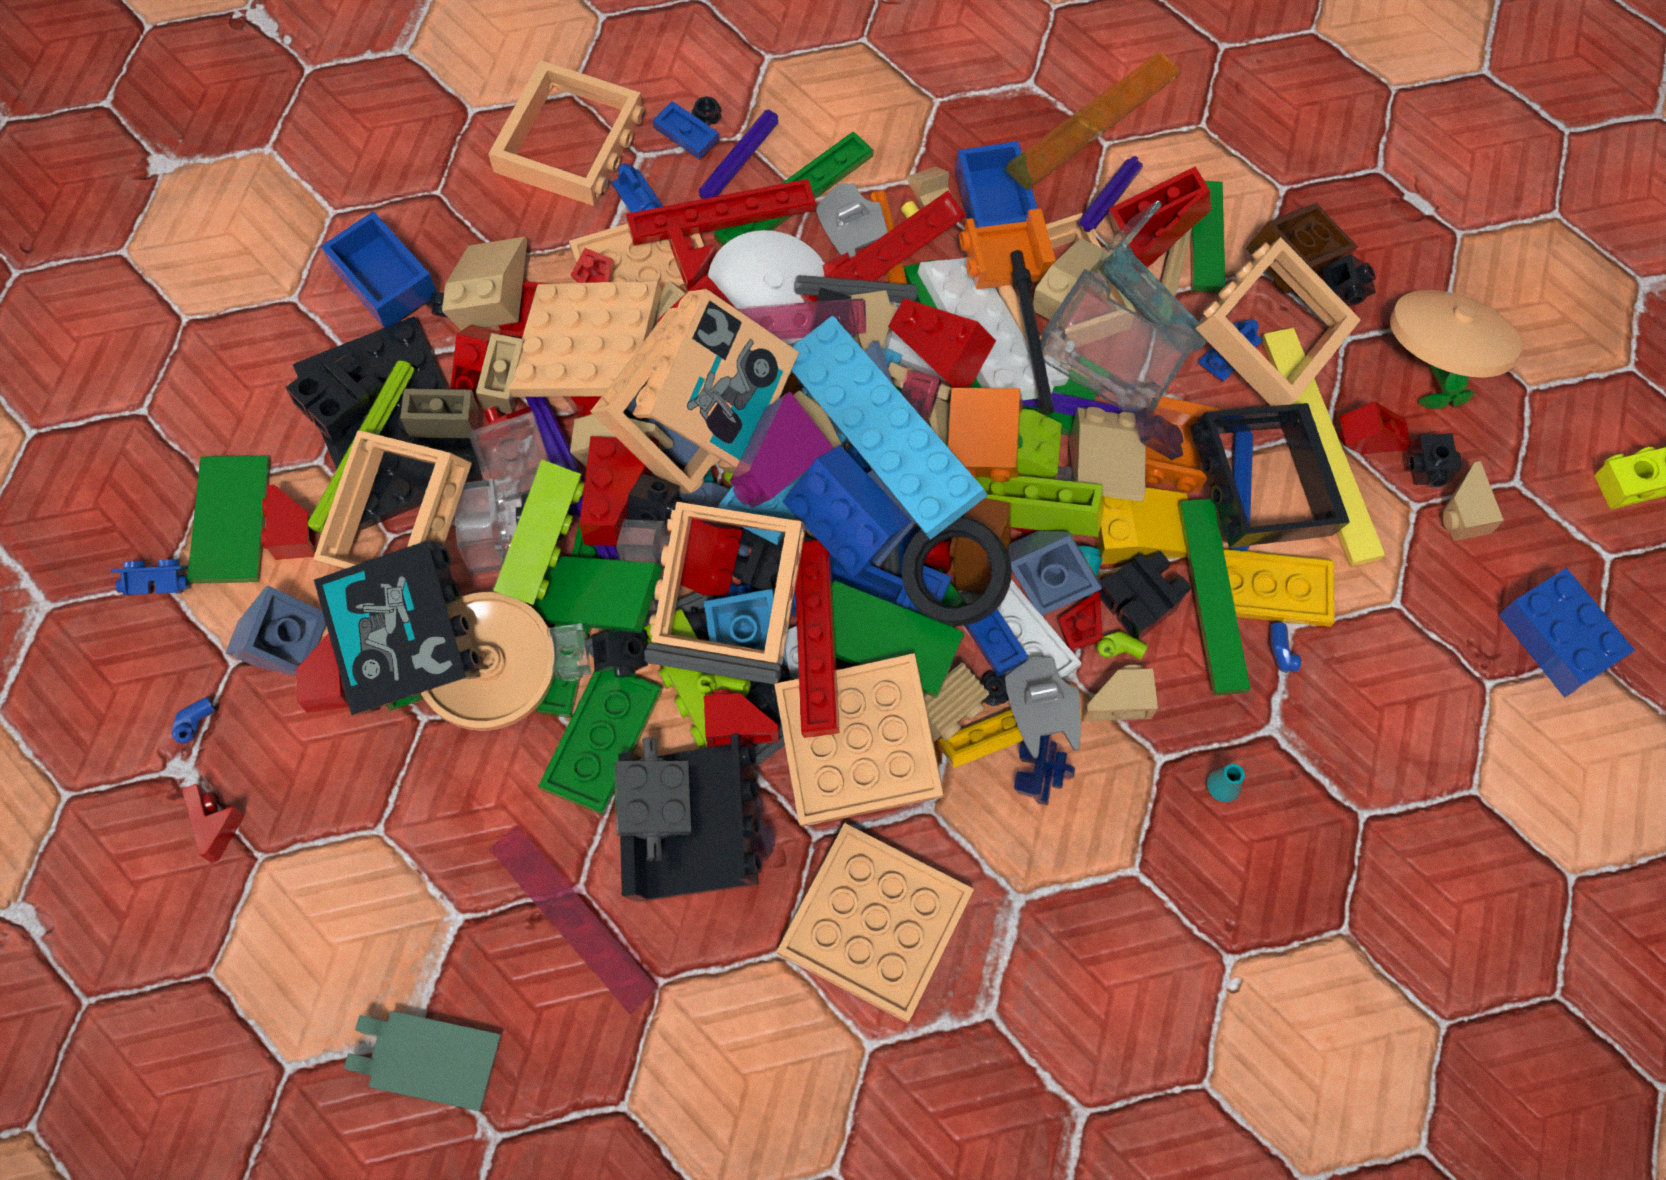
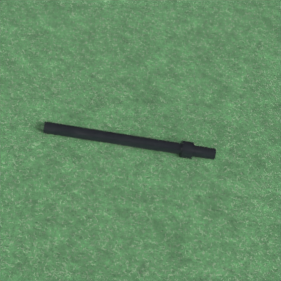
(1022, 282)

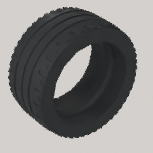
(957, 615)

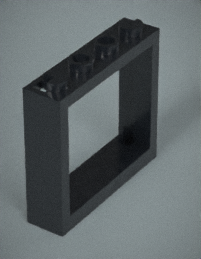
(1309, 459)

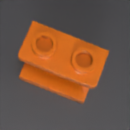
(991, 247)
(986, 431)
(1186, 470)

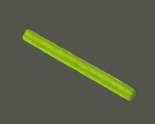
(374, 424)

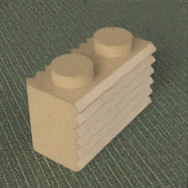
(958, 698)

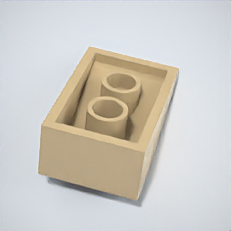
(486, 284)
(1108, 452)

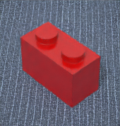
(710, 557)

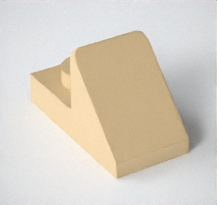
(929, 184)

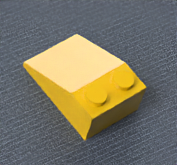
(1141, 527)

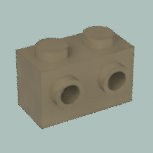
(439, 413)

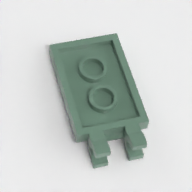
(428, 1059)

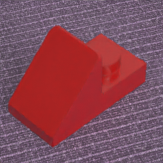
(691, 262)
(210, 827)

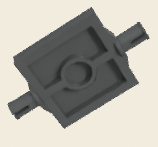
(652, 798)

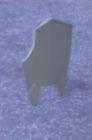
(850, 219)
(1043, 703)

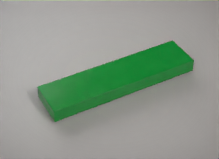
(1208, 245)

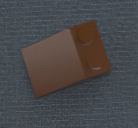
(1310, 235)

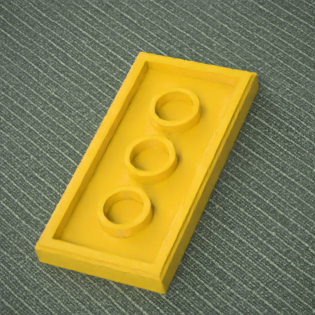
(1281, 587)

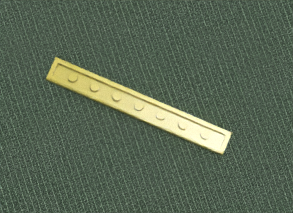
(1359, 536)

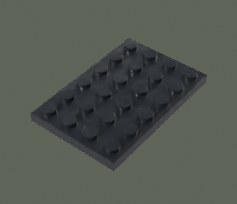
(399, 479)

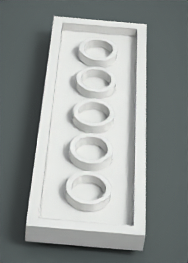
(956, 293)

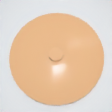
(1455, 333)
(512, 665)

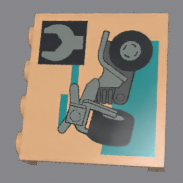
(715, 376)

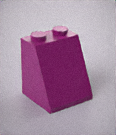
(777, 452)

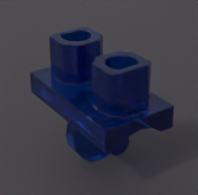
(1039, 782)

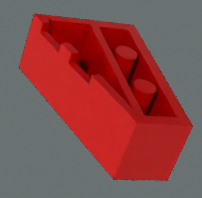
(1184, 203)
(944, 340)
(608, 480)

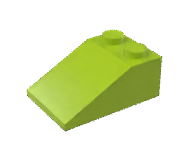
(1040, 445)

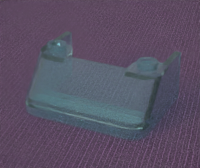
(1140, 285)

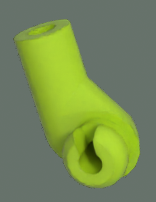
(1119, 643)
(708, 683)

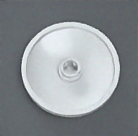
(762, 269)

